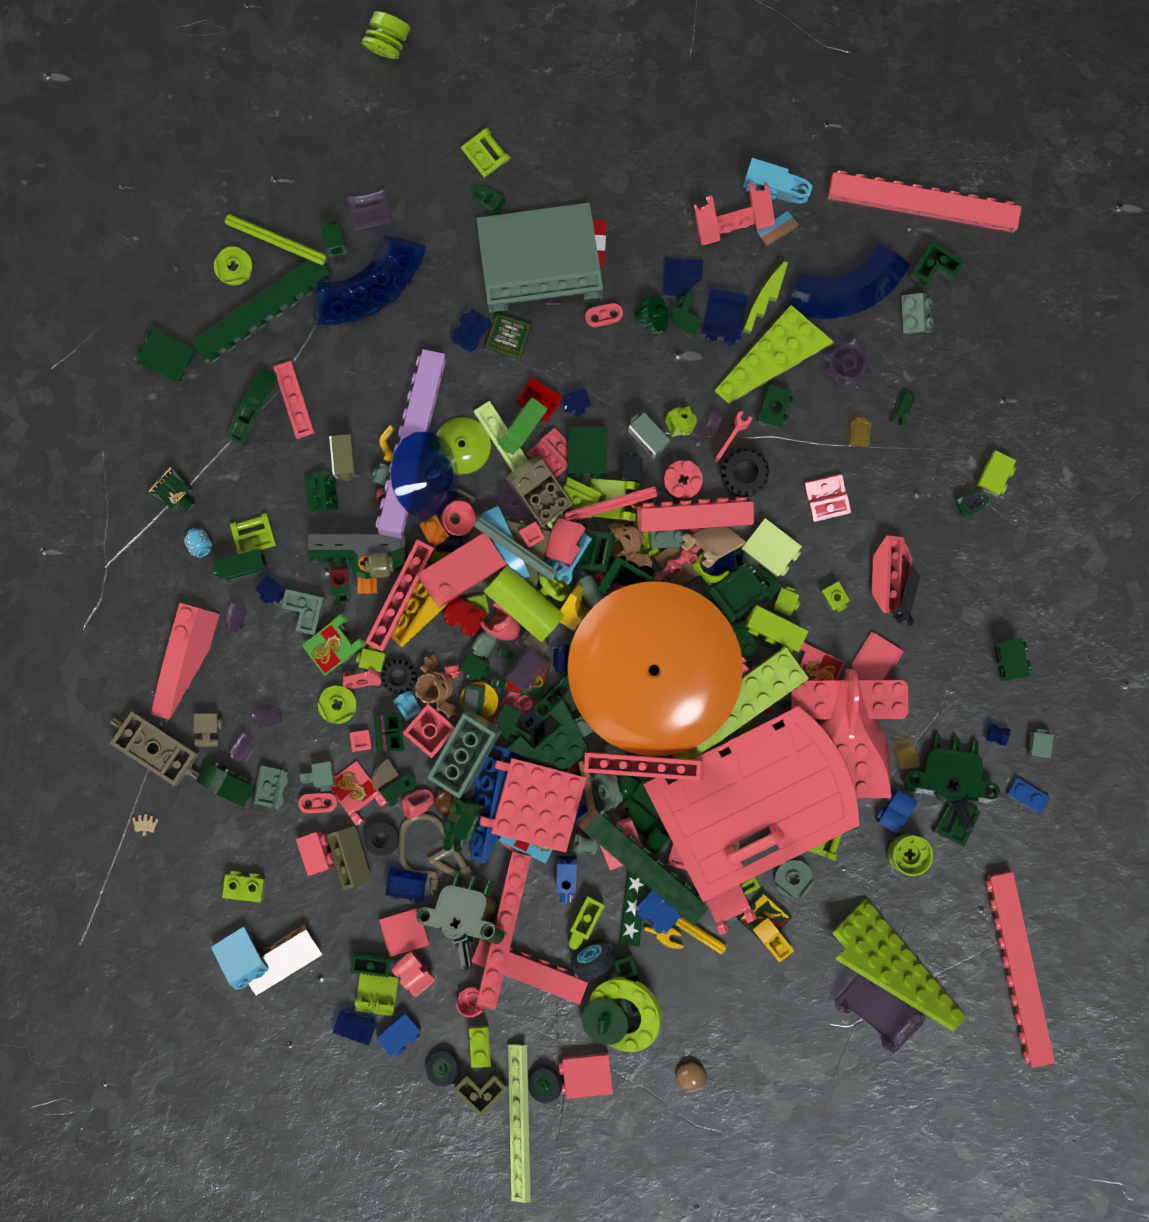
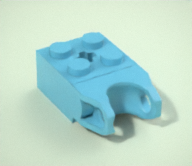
(780, 182)

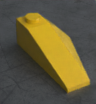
(416, 615)

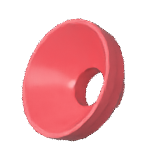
(466, 518)

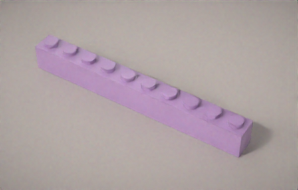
(417, 419)

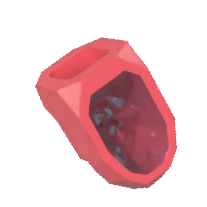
(417, 803)

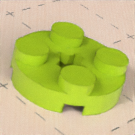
(242, 272)
(332, 714)

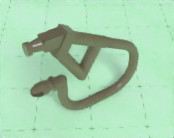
(434, 859)

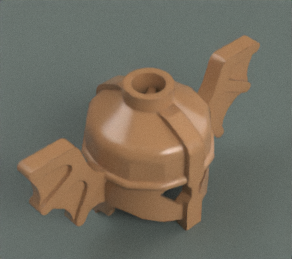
(628, 543)
(435, 687)

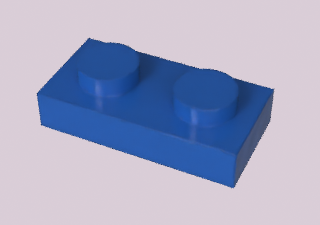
(1028, 795)

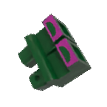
(386, 734)

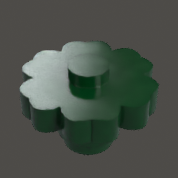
(653, 314)

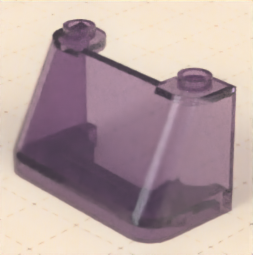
(881, 1010)

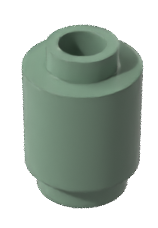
(483, 644)

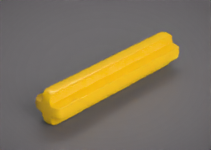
(701, 935)

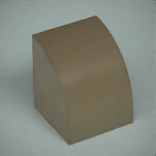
(383, 774)

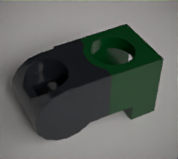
(536, 715)

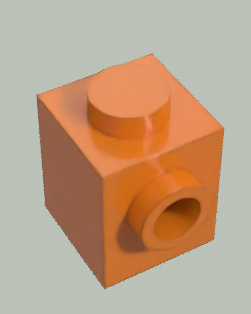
(434, 530)

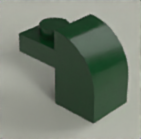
(683, 320)
(507, 720)

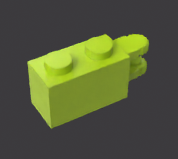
(585, 921)

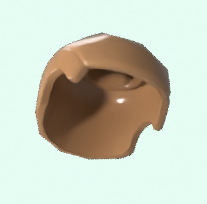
(691, 1076)

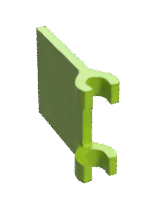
(613, 489)

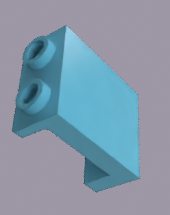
(239, 959)

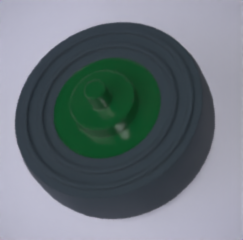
(443, 1068)
(545, 1085)

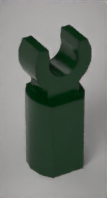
(903, 407)

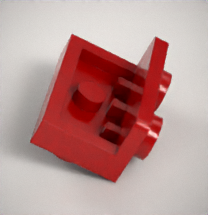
(542, 394)
(464, 616)

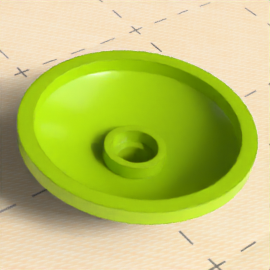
(477, 441)

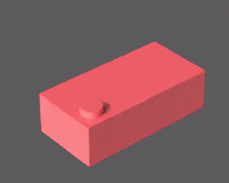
(461, 570)

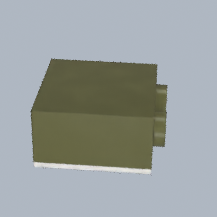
(343, 457)

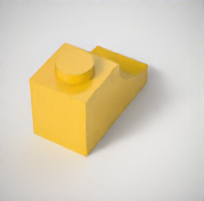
(574, 609)

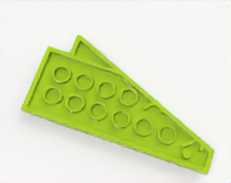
(885, 960)

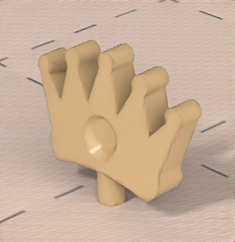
(145, 825)

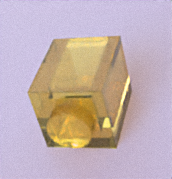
(859, 433)

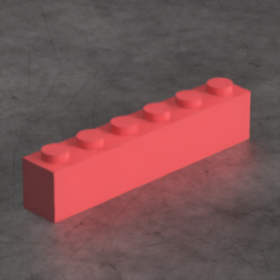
(695, 515)
(400, 595)
(644, 766)
(537, 973)

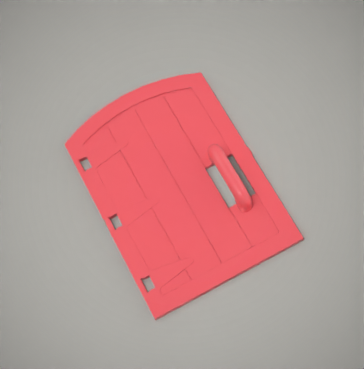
(771, 780)

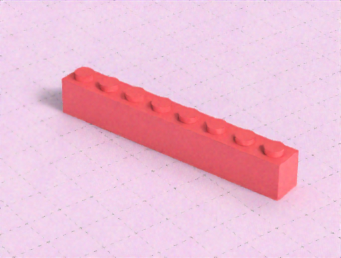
(506, 920)

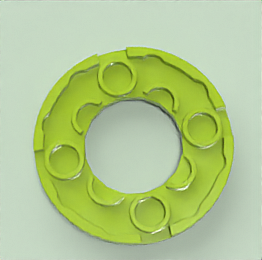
(645, 1002)

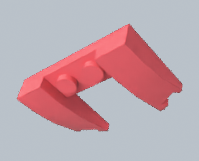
(760, 214)

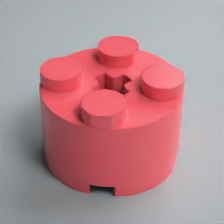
(687, 470)
(413, 974)

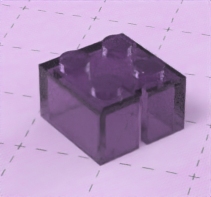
(526, 670)

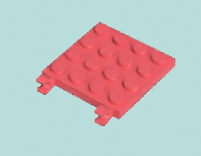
(536, 804)

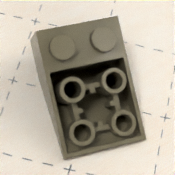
(539, 490)

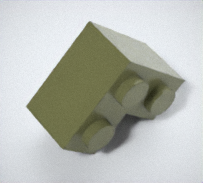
(480, 1097)

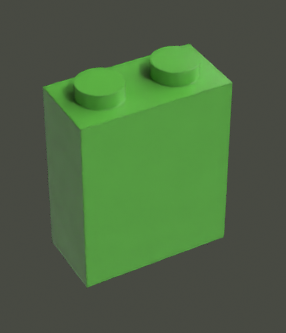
(522, 426)

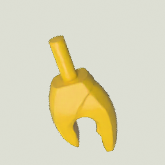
(664, 939)

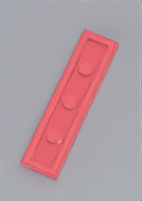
(294, 399)

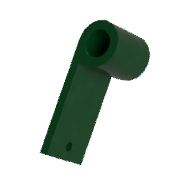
(646, 824)

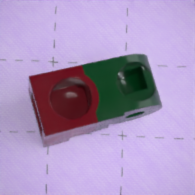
(340, 585)

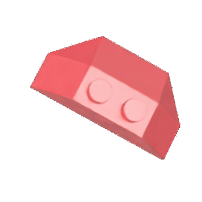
(890, 573)

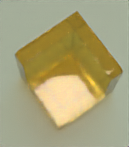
(908, 758)

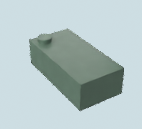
(464, 754)

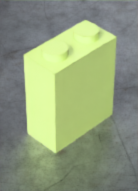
(772, 548)

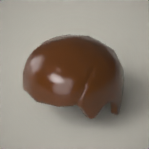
(443, 801)

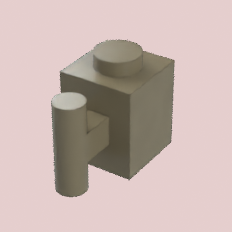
(206, 725)

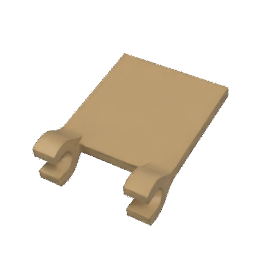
(714, 541)

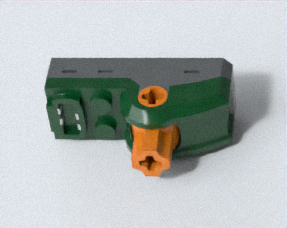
(356, 550)

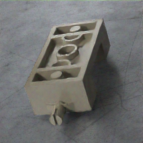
(171, 761)

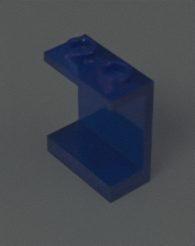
(724, 316)

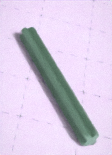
(515, 548)

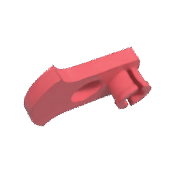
(370, 678)

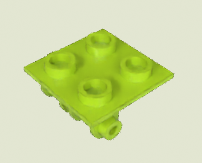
(376, 994)

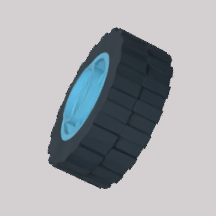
(592, 959)

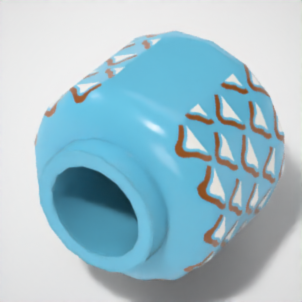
(198, 542)

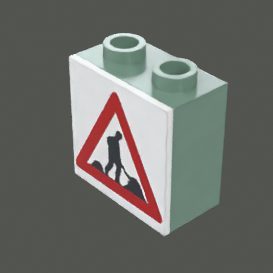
(648, 435)

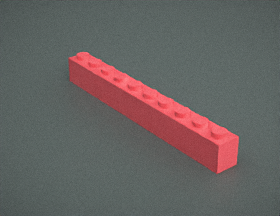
(924, 202)
(1020, 968)

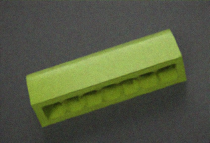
(524, 603)

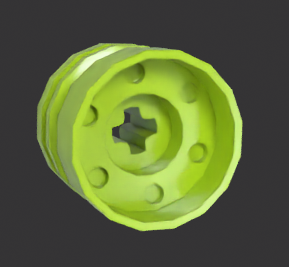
(385, 35)
(917, 862)

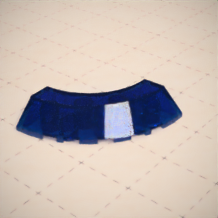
(372, 287)
(850, 292)

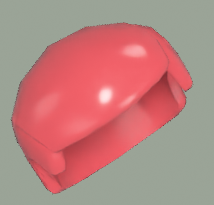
(467, 1002)

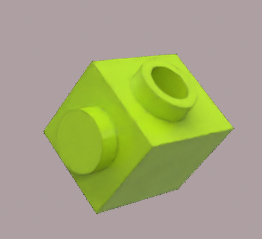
(835, 597)
(786, 601)
(371, 659)

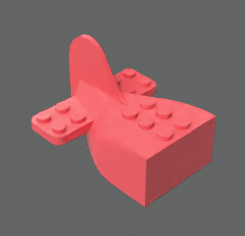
(849, 717)

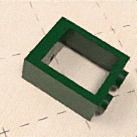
(240, 565)
(614, 572)

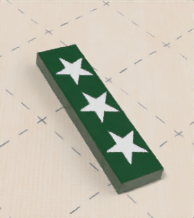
(631, 921)

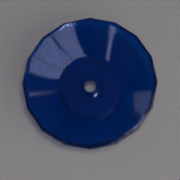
(424, 474)

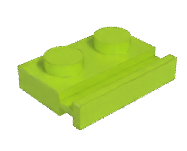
(580, 494)

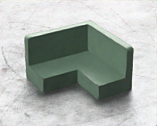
(309, 608)

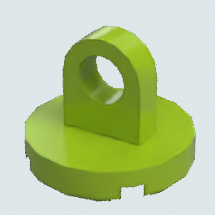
(557, 589)

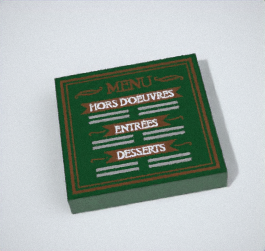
(508, 336)

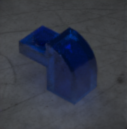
(729, 562)

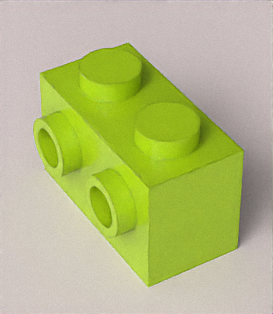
(244, 887)

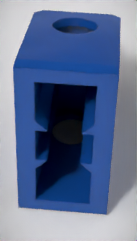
(566, 872)

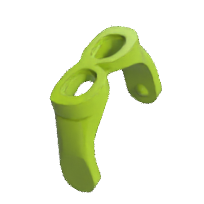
(709, 579)

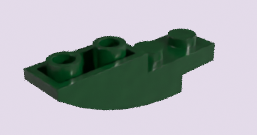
(251, 406)

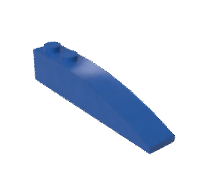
(488, 791)

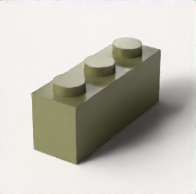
(349, 858)

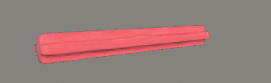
(611, 504)

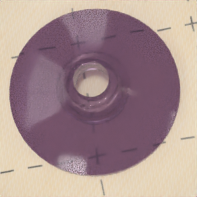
(504, 497)

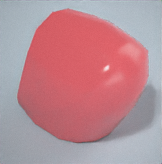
(502, 625)

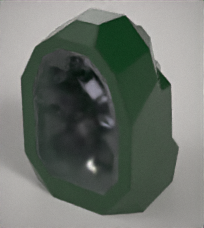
(972, 503)

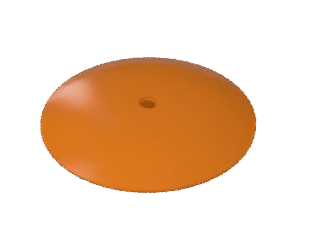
(662, 628)

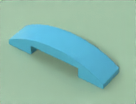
(496, 519)

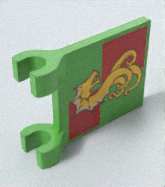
(331, 646)

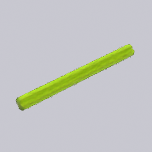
(276, 239)

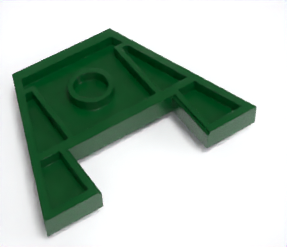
(560, 747)

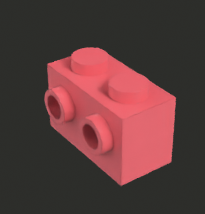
(315, 853)

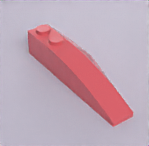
(185, 652)

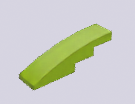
(769, 292)

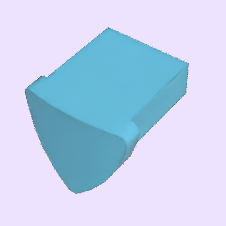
(407, 705)

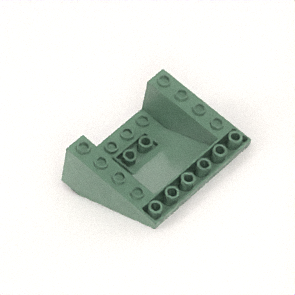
(539, 255)

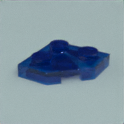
(681, 276)

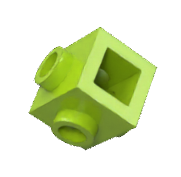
(680, 421)

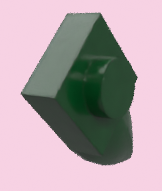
(487, 198)

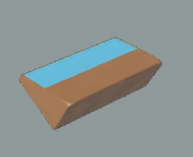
(783, 225)

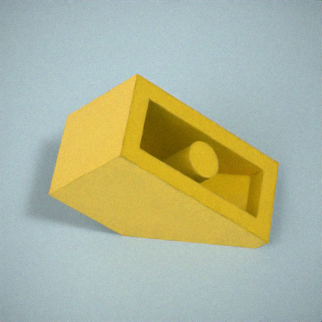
(773, 940)

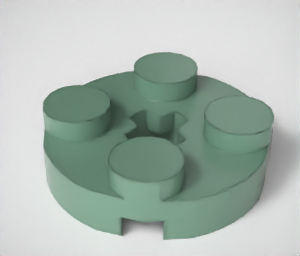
(606, 791)
(793, 890)

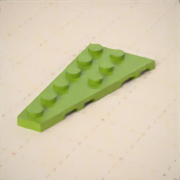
(780, 349)

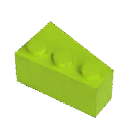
(775, 629)

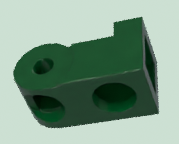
(403, 784)

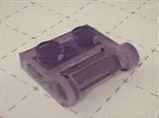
(372, 215)

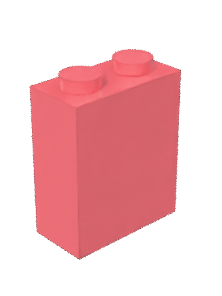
(586, 1075)

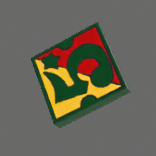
(766, 908)

